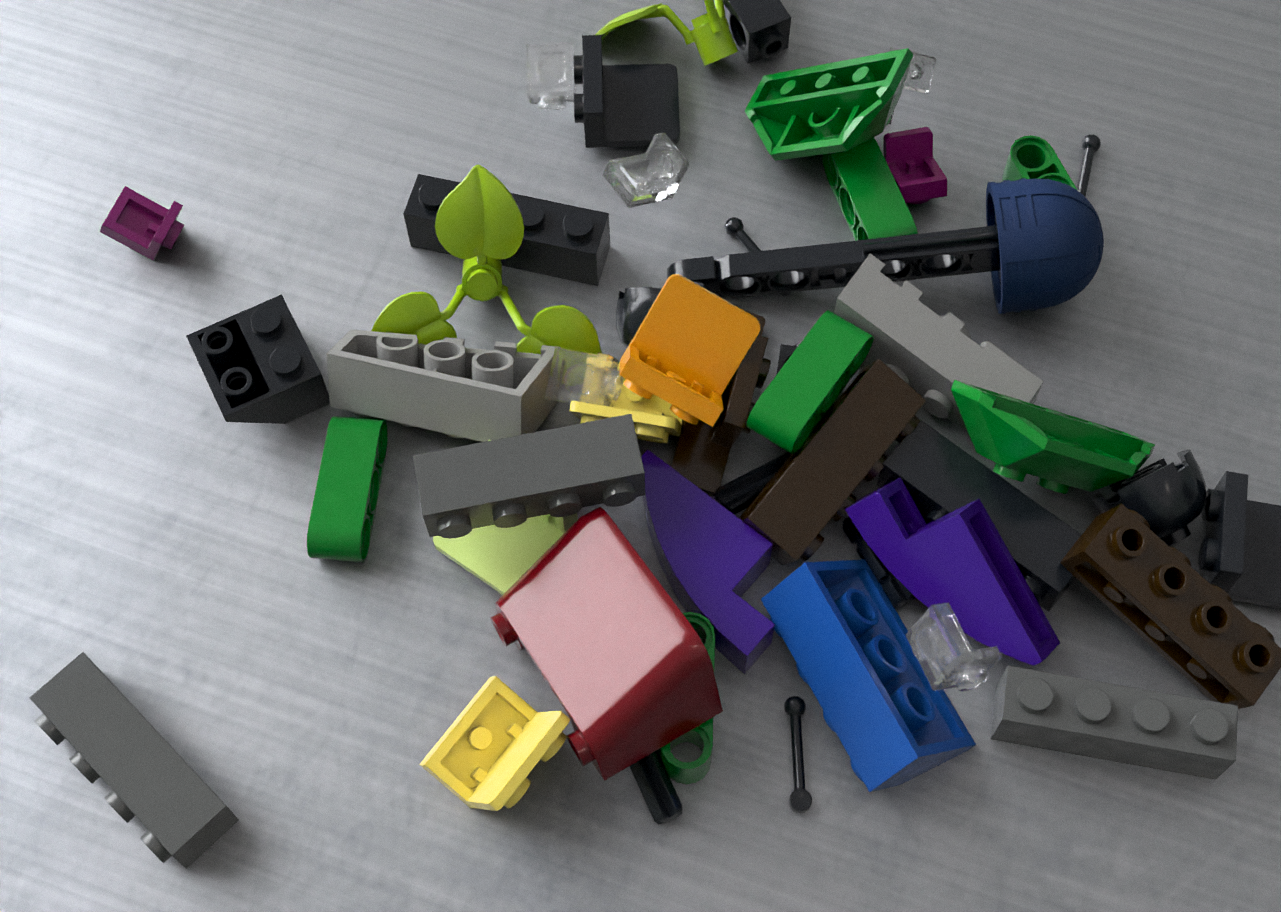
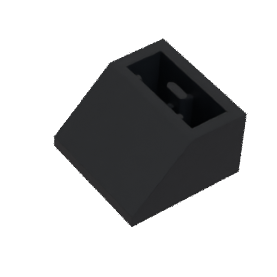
(260, 365)

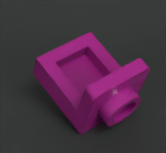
(913, 165)
(142, 223)

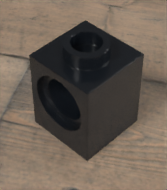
(758, 27)

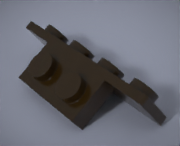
(705, 449)

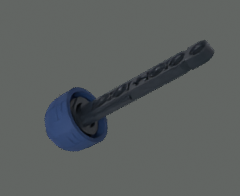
(1037, 244)

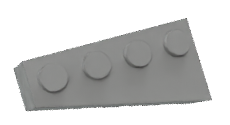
(927, 347)
(441, 384)

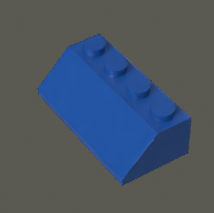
(864, 672)

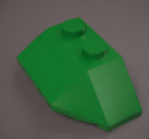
(828, 104)
(1047, 442)

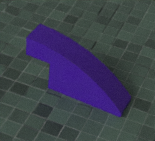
(708, 560)
(960, 564)

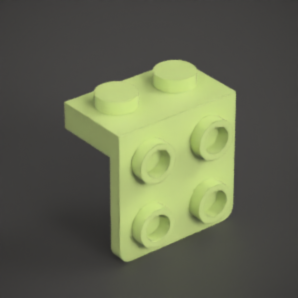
(504, 554)

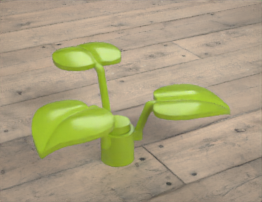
(710, 30)
(482, 226)

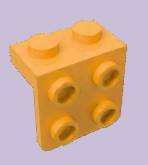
(688, 350)

